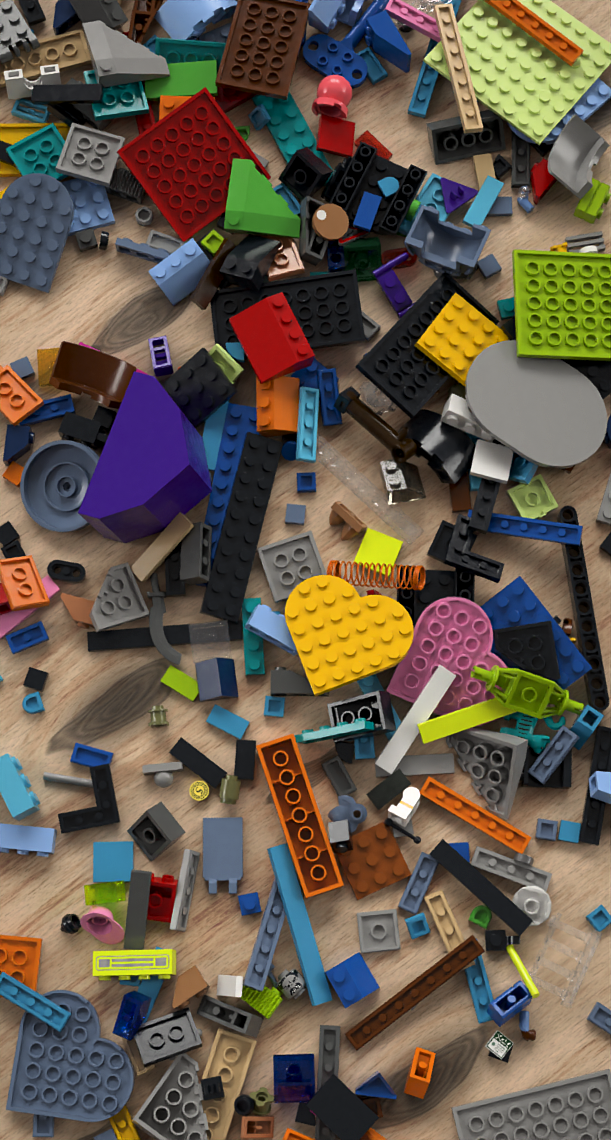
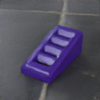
(165, 366)

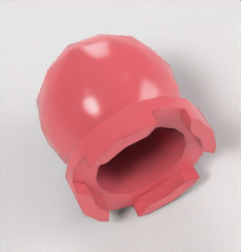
(333, 97)

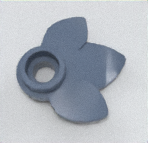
(346, 811)

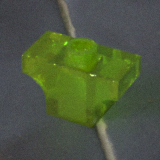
(105, 893)

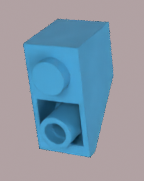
(585, 725)

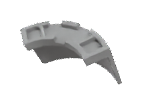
(574, 154)

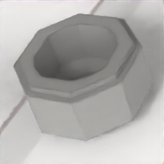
(144, 216)

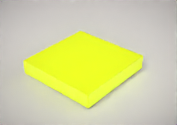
(378, 549)

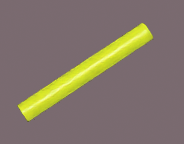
(522, 971)

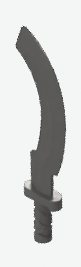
(156, 622)

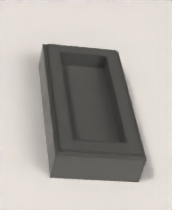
(339, 776)

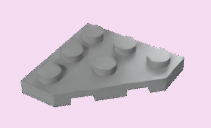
(118, 600)

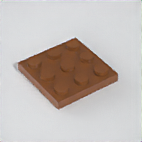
(373, 861)

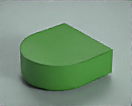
(412, 210)
(481, 916)

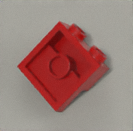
(162, 898)

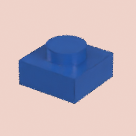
(249, 903)

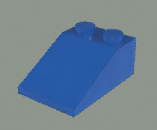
(387, 41)

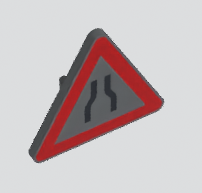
(351, 235)

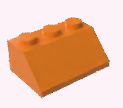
(277, 406)

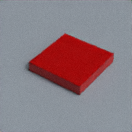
(335, 136)

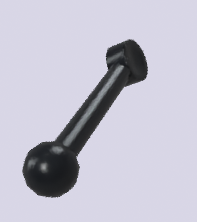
(388, 822)

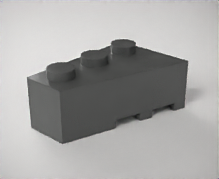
(311, 245)

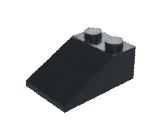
(250, 261)
(373, 706)

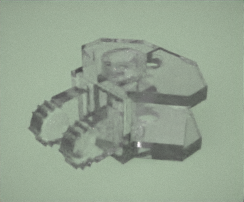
(376, 399)

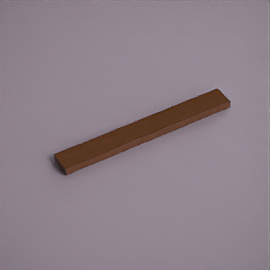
(414, 992)

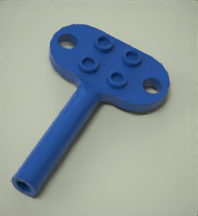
(338, 57)

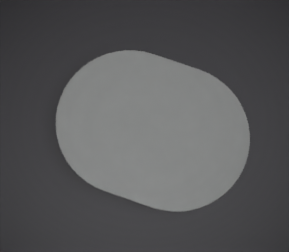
(536, 406)

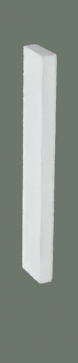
(417, 714)

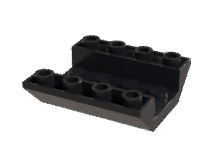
(363, 174)
(437, 585)

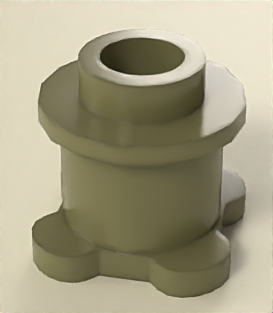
(158, 716)
(262, 1101)

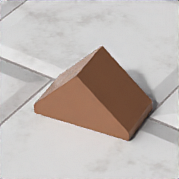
(257, 1126)

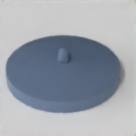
(56, 484)

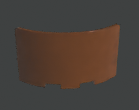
(91, 372)

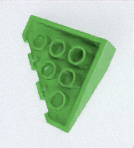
(255, 206)

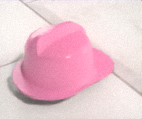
(101, 924)

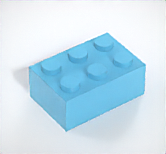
(15, 788)

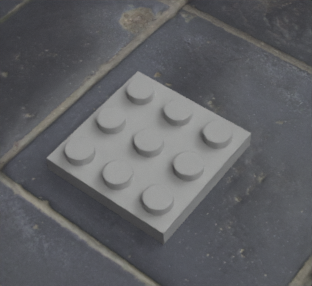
(90, 154)
(290, 563)

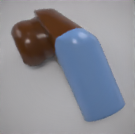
(524, 1026)

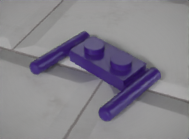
(392, 286)

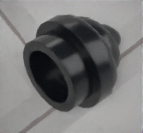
(70, 923)
(244, 1105)

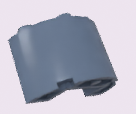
(444, 245)

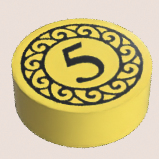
(199, 790)

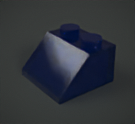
(293, 1078)

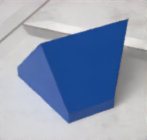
(376, 1087)

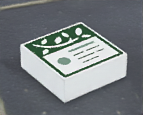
(499, 1044)

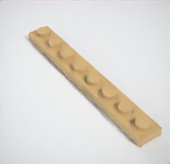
(458, 68)

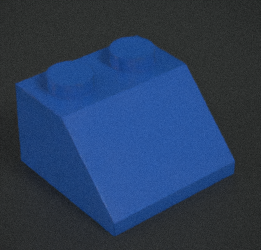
(352, 980)

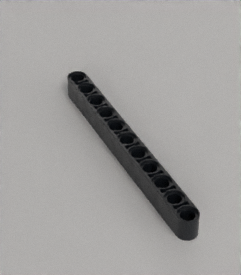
(580, 617)

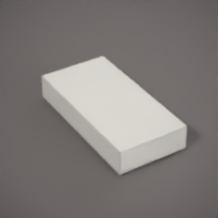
(229, 985)

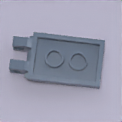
(223, 852)

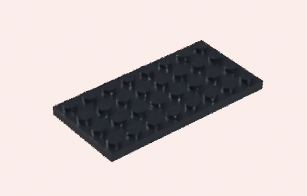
(323, 305)
(400, 367)

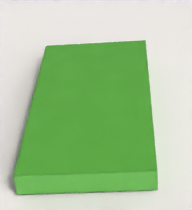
(184, 80)

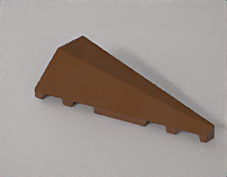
(142, 17)

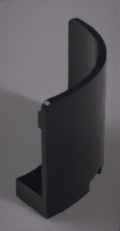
(443, 445)

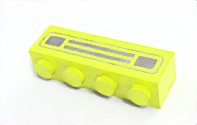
(134, 963)

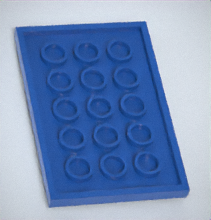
(520, 606)

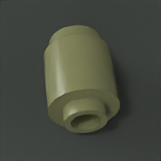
(229, 789)

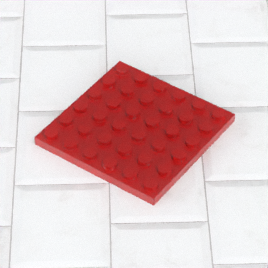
(188, 163)

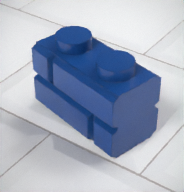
(509, 1003)

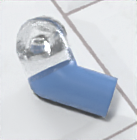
(523, 195)

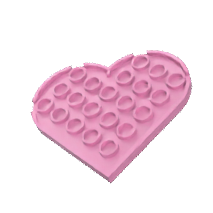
(457, 637)

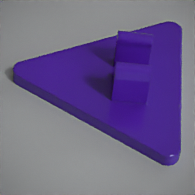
(455, 194)

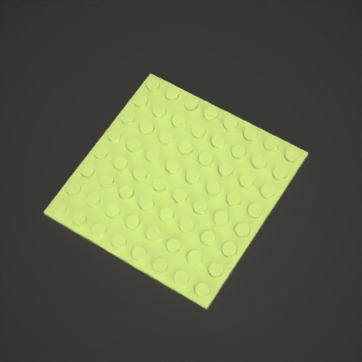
(519, 74)

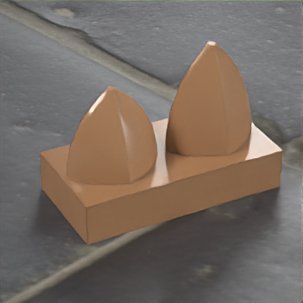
(353, 524)

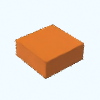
(14, 473)

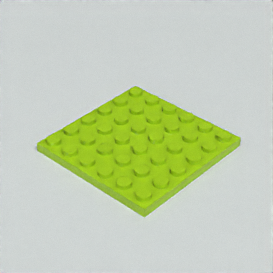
(562, 304)

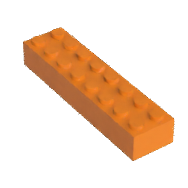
(299, 816)

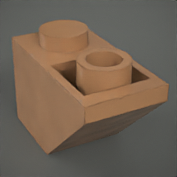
(189, 984)

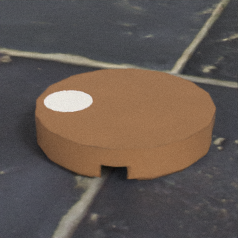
(330, 222)

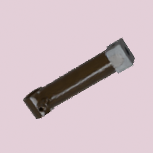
(400, 448)

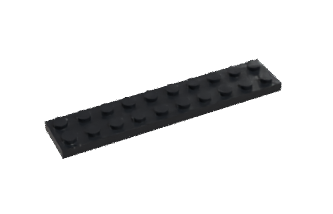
(241, 527)

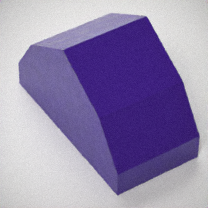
(147, 468)

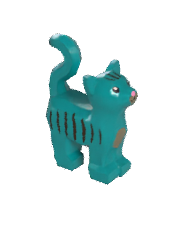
(525, 729)

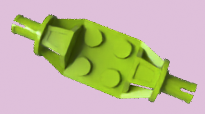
(526, 692)

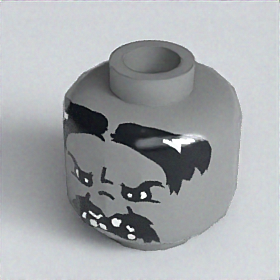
(291, 984)

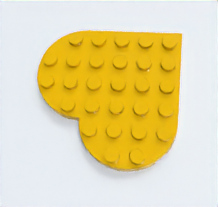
(345, 634)

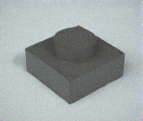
(86, 239)

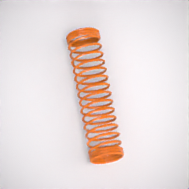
(337, 572)

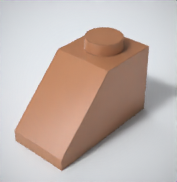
(79, 610)

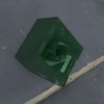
(363, 256)

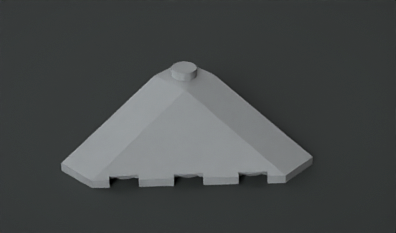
(119, 59)
(494, 764)
(175, 1105)

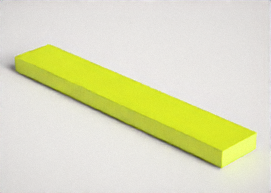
(462, 719)

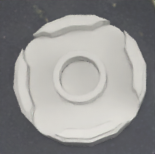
(533, 903)

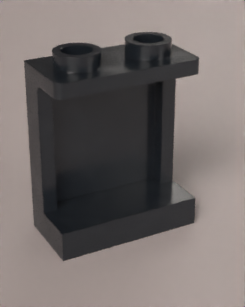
(559, 779)

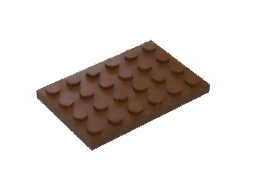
(263, 47)

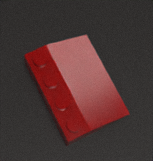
(272, 338)

